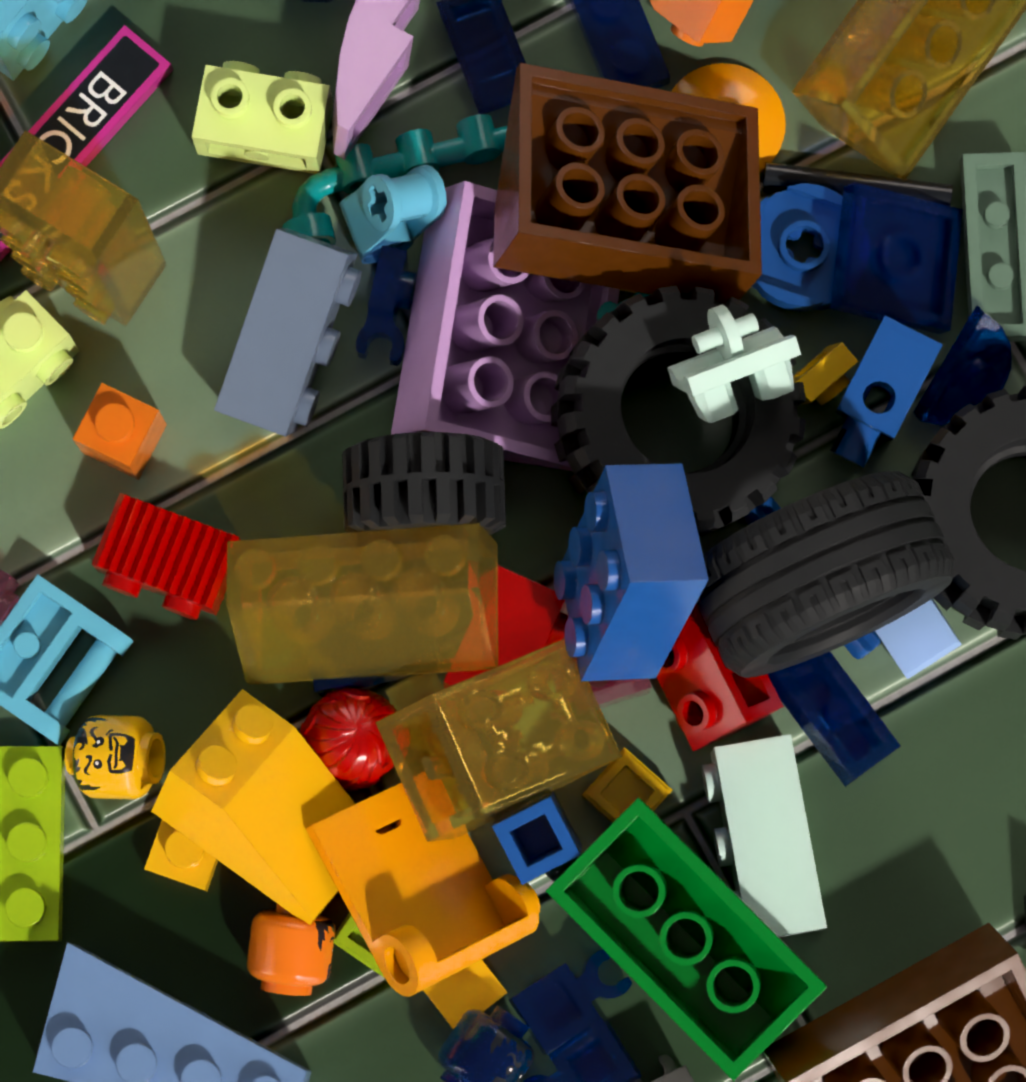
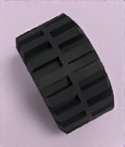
(423, 482)

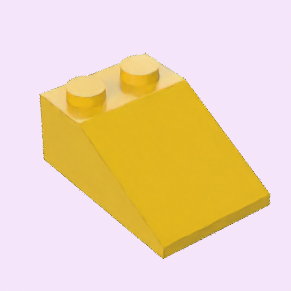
(248, 800)

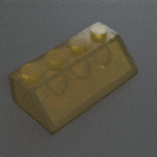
(901, 72)
(364, 603)

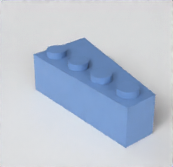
(125, 1030)

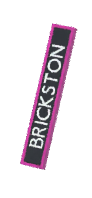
(101, 100)

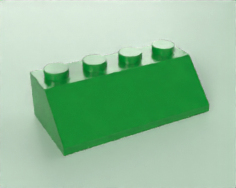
(686, 938)

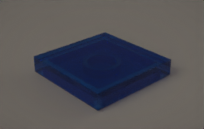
(896, 258)

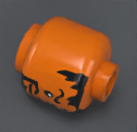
(289, 952)

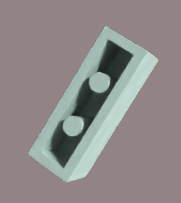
(766, 832)

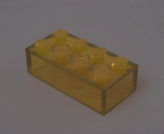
(76, 231)

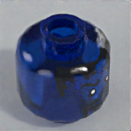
(486, 1048)

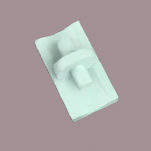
(760, 356)

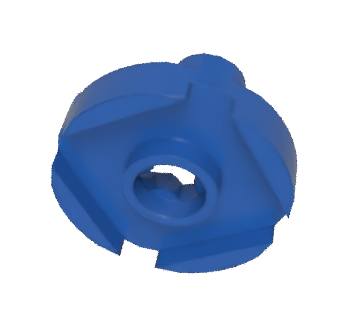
(784, 218)

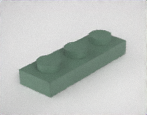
(996, 237)

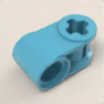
(393, 210)

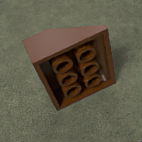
(628, 186)
(933, 1022)

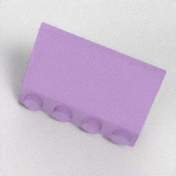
(488, 337)

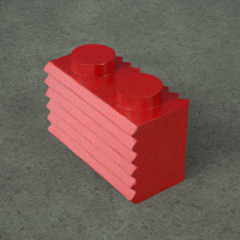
(165, 556)

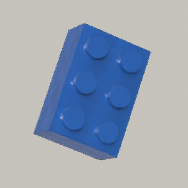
(630, 572)

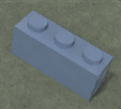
(288, 332)

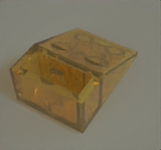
(497, 741)

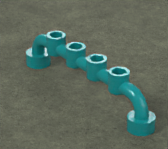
(475, 144)

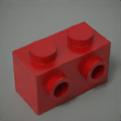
(705, 694)

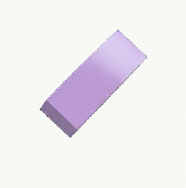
(369, 65)

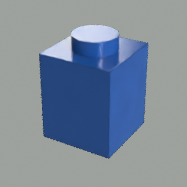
(537, 837)

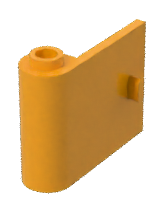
(415, 900)

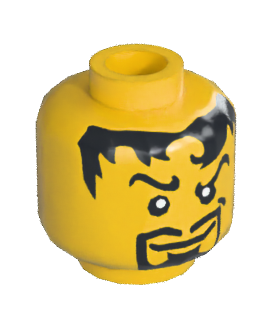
(115, 757)

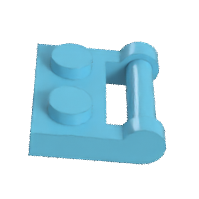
(34, 642)

